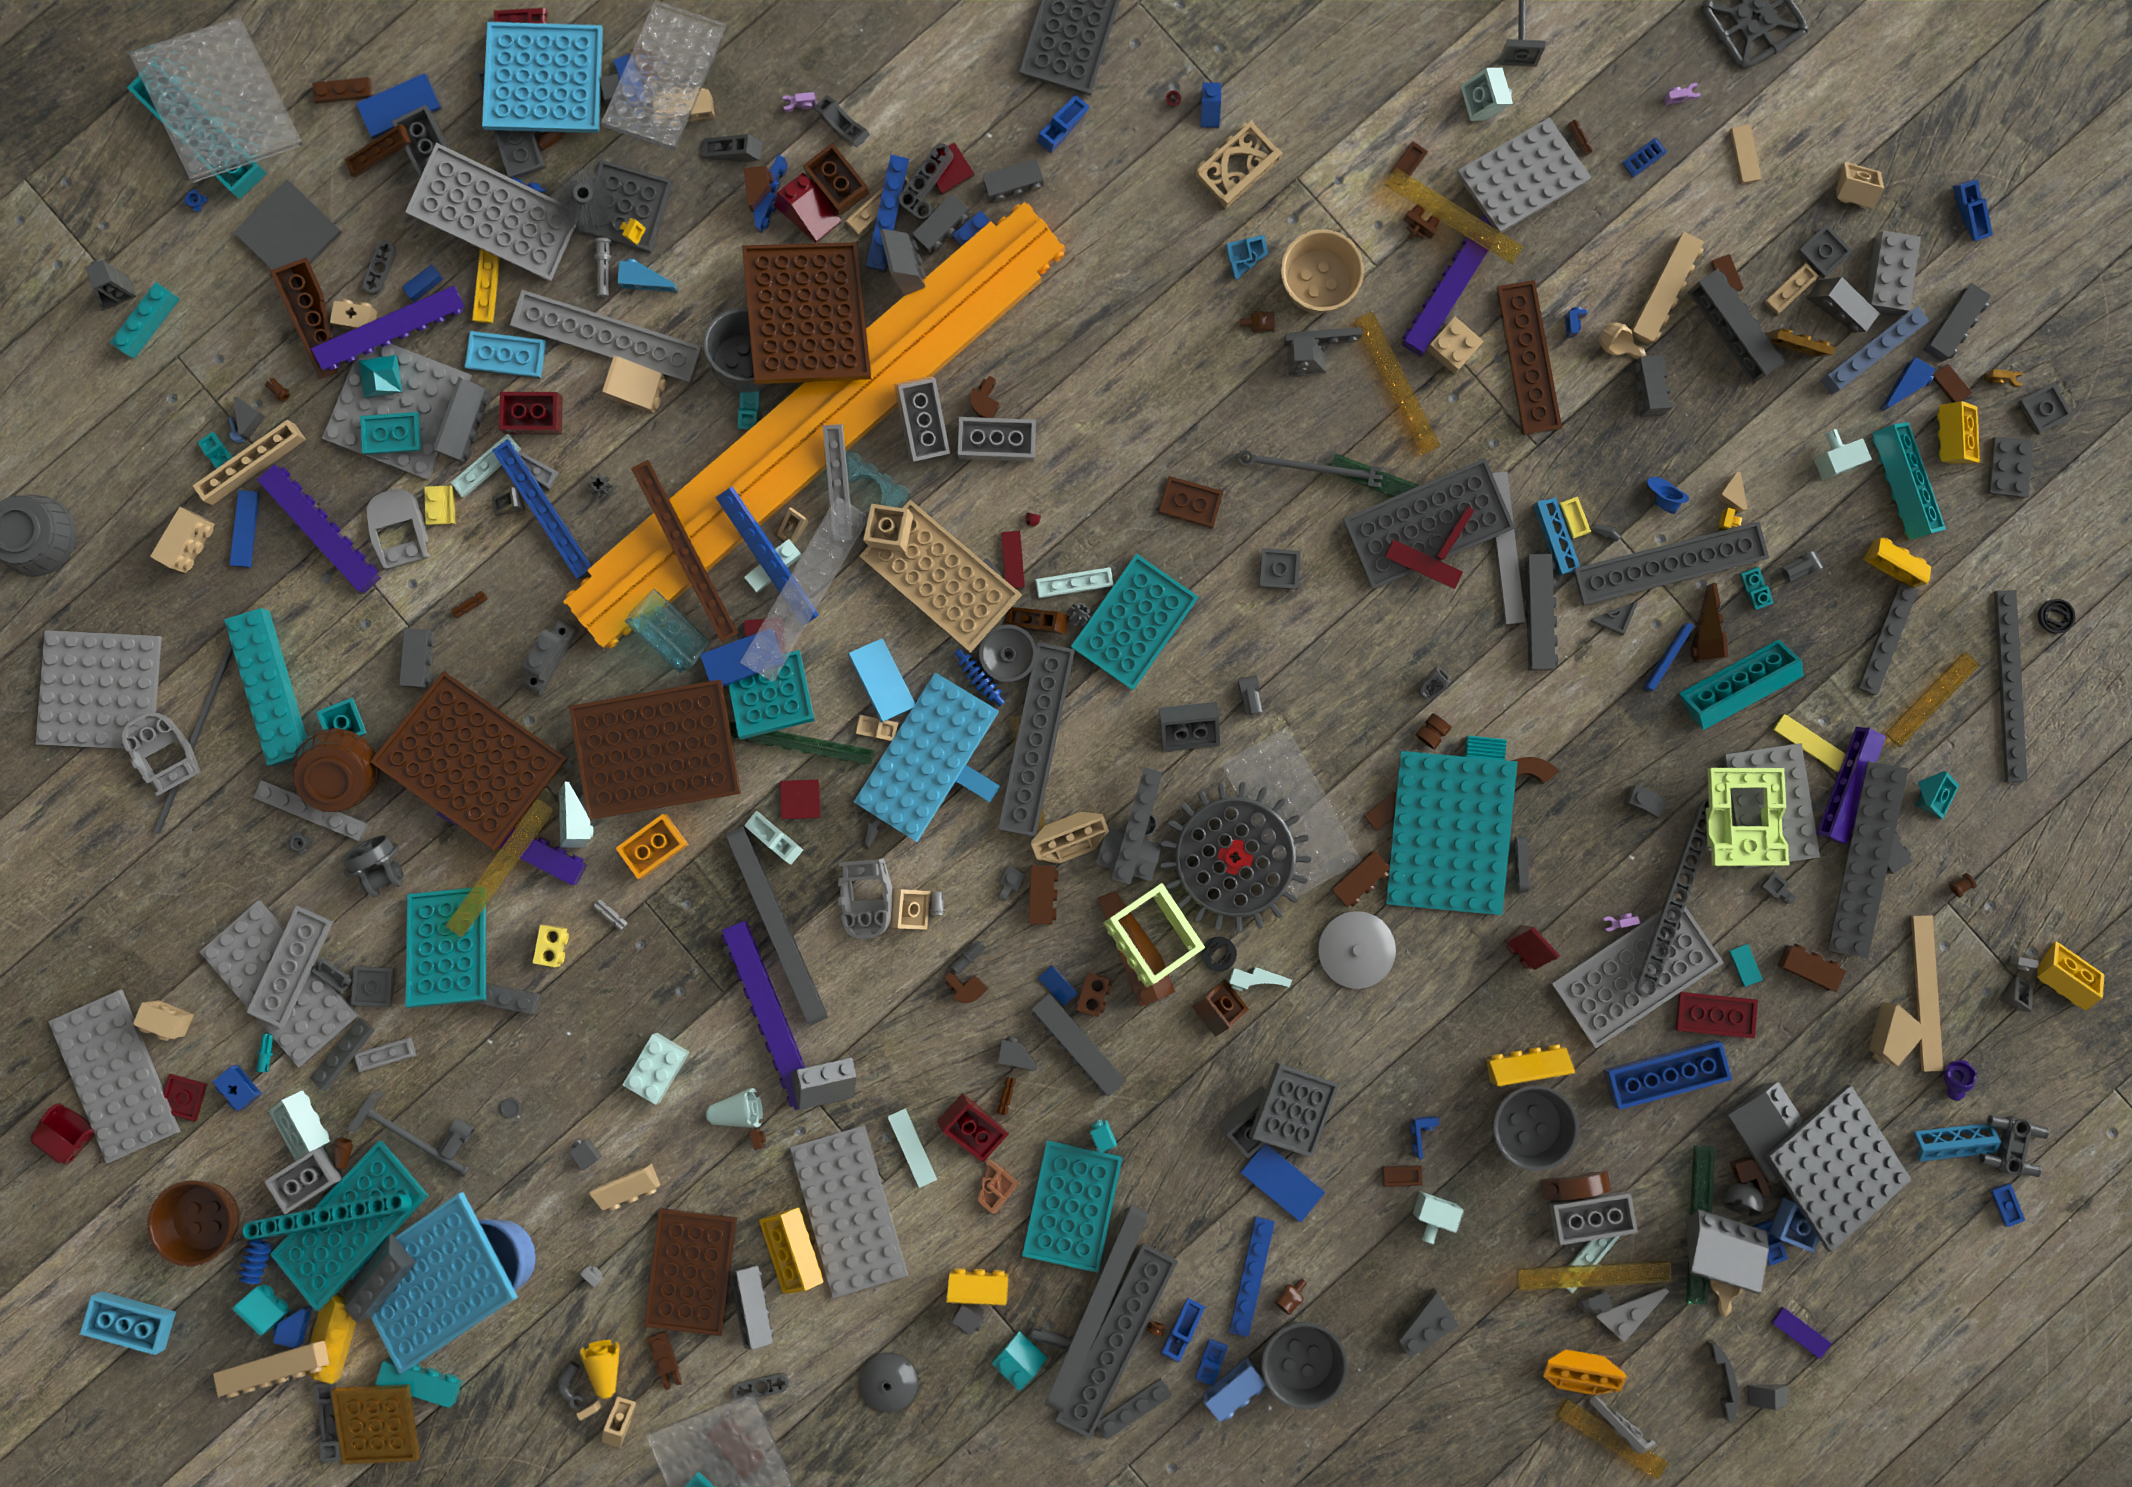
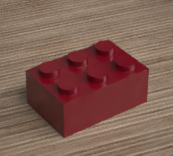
(530, 413)

